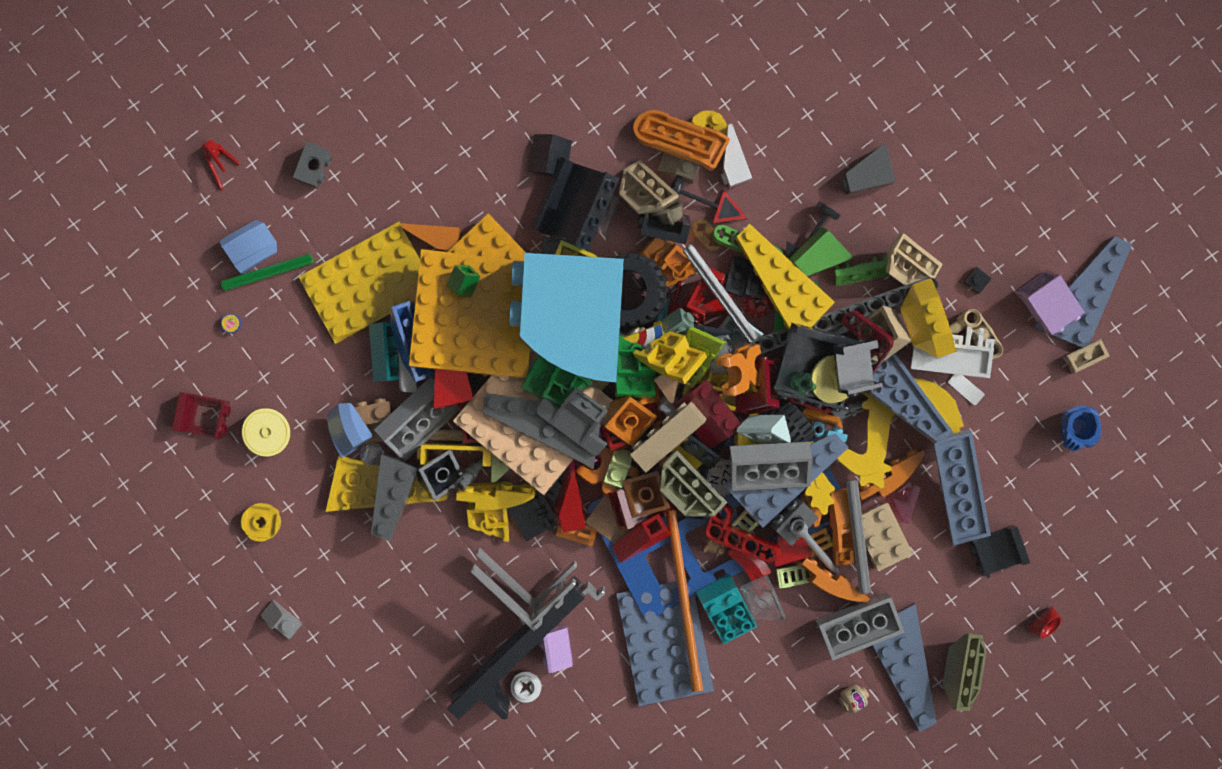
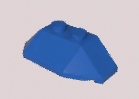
(402, 327)

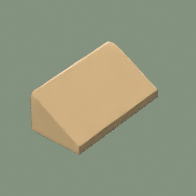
(1087, 356)

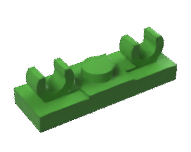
(860, 272)

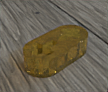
(703, 238)

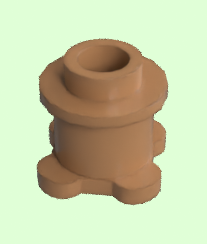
(713, 547)

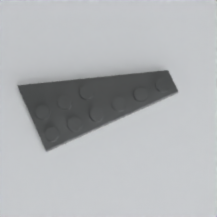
(523, 417)

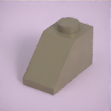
(676, 166)

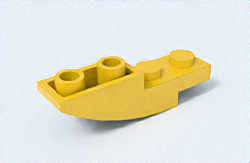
(503, 497)

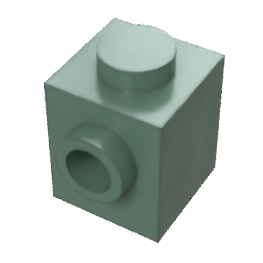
(678, 322)

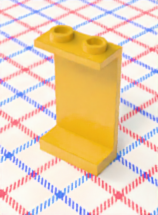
(423, 451)

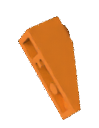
(440, 237)

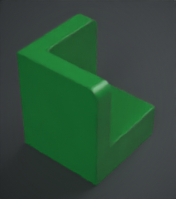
(463, 280)

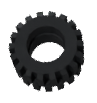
(798, 425)

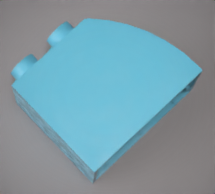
(570, 311)

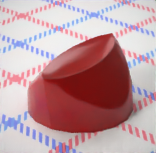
(1046, 623)

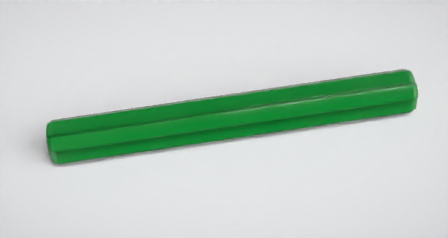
(267, 272)

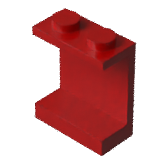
(698, 314)

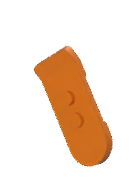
(680, 138)

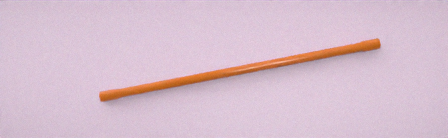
(695, 675)

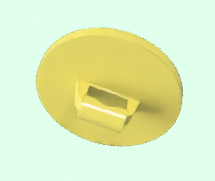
(826, 381)
(265, 432)

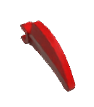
(754, 567)

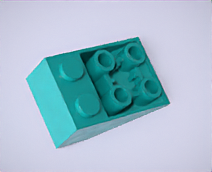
(726, 609)

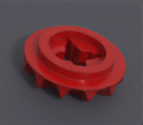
(760, 311)

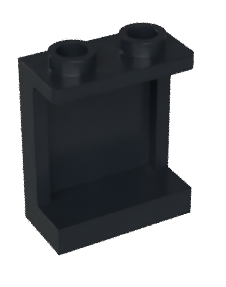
(654, 228)

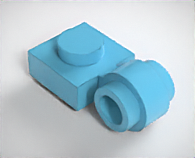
(824, 433)

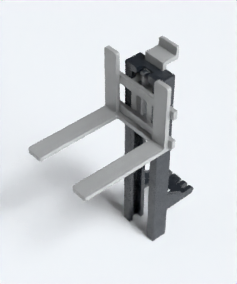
(543, 617)

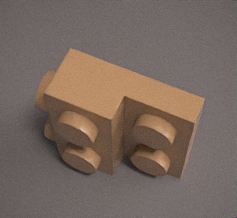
(374, 415)

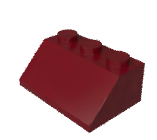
(719, 421)

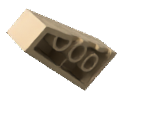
(668, 436)

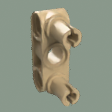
(979, 322)

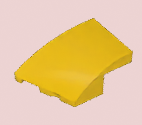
(672, 357)
(489, 521)

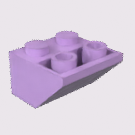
(557, 649)

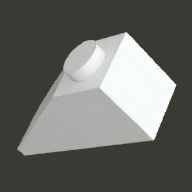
(734, 165)

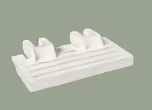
(965, 361)

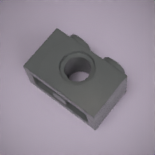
(313, 153)
(797, 509)

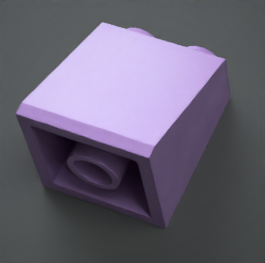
(1051, 302)

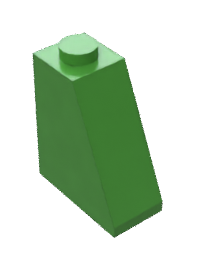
(819, 253)

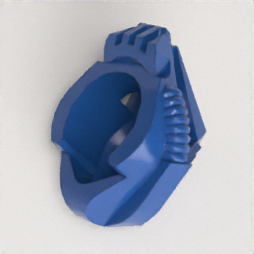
(1080, 428)

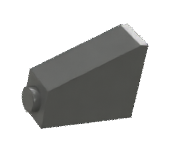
(870, 173)

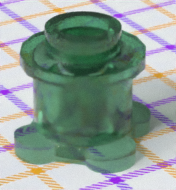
(806, 386)

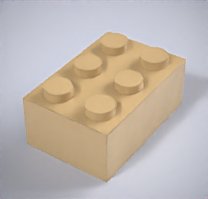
(883, 536)

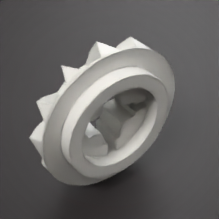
(526, 696)

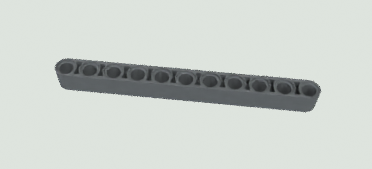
(829, 320)

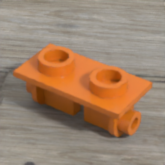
(584, 536)

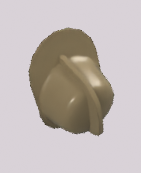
(671, 214)

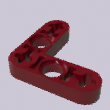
(877, 334)

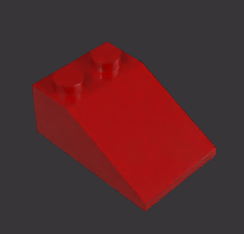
(570, 508)

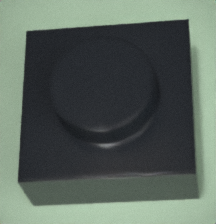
(977, 280)

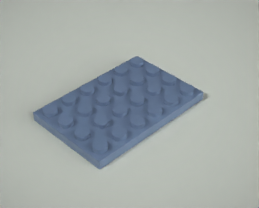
(659, 648)

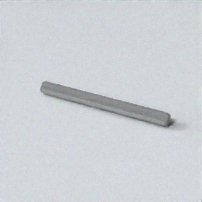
(720, 293)
(858, 536)

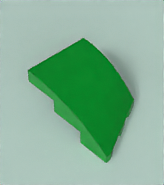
(633, 376)
(552, 381)

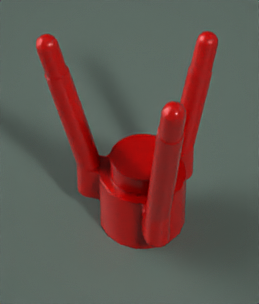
(212, 151)
(673, 307)

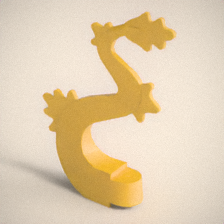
(871, 465)

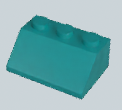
(384, 352)

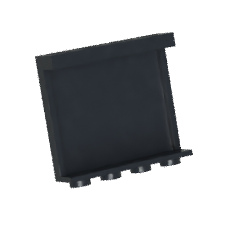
(574, 203)
(801, 353)

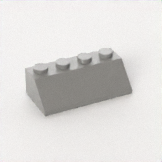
(414, 421)
(770, 466)
(860, 626)

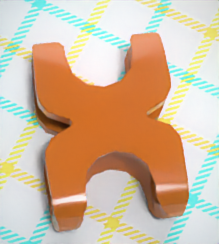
(740, 369)
(597, 476)

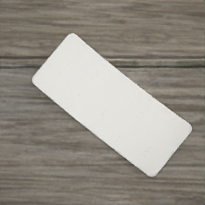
(966, 388)

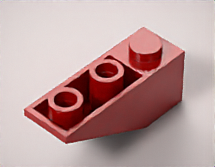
(641, 538)

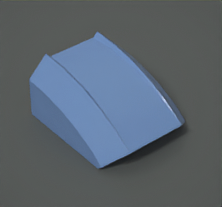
(249, 246)
(347, 429)

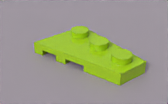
(705, 342)

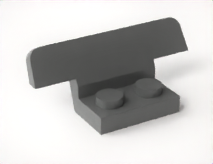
(576, 419)

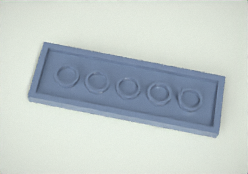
(961, 487)

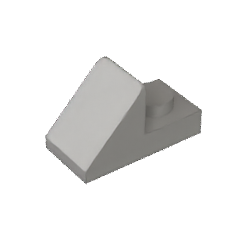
(281, 619)

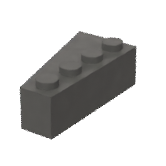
(392, 493)

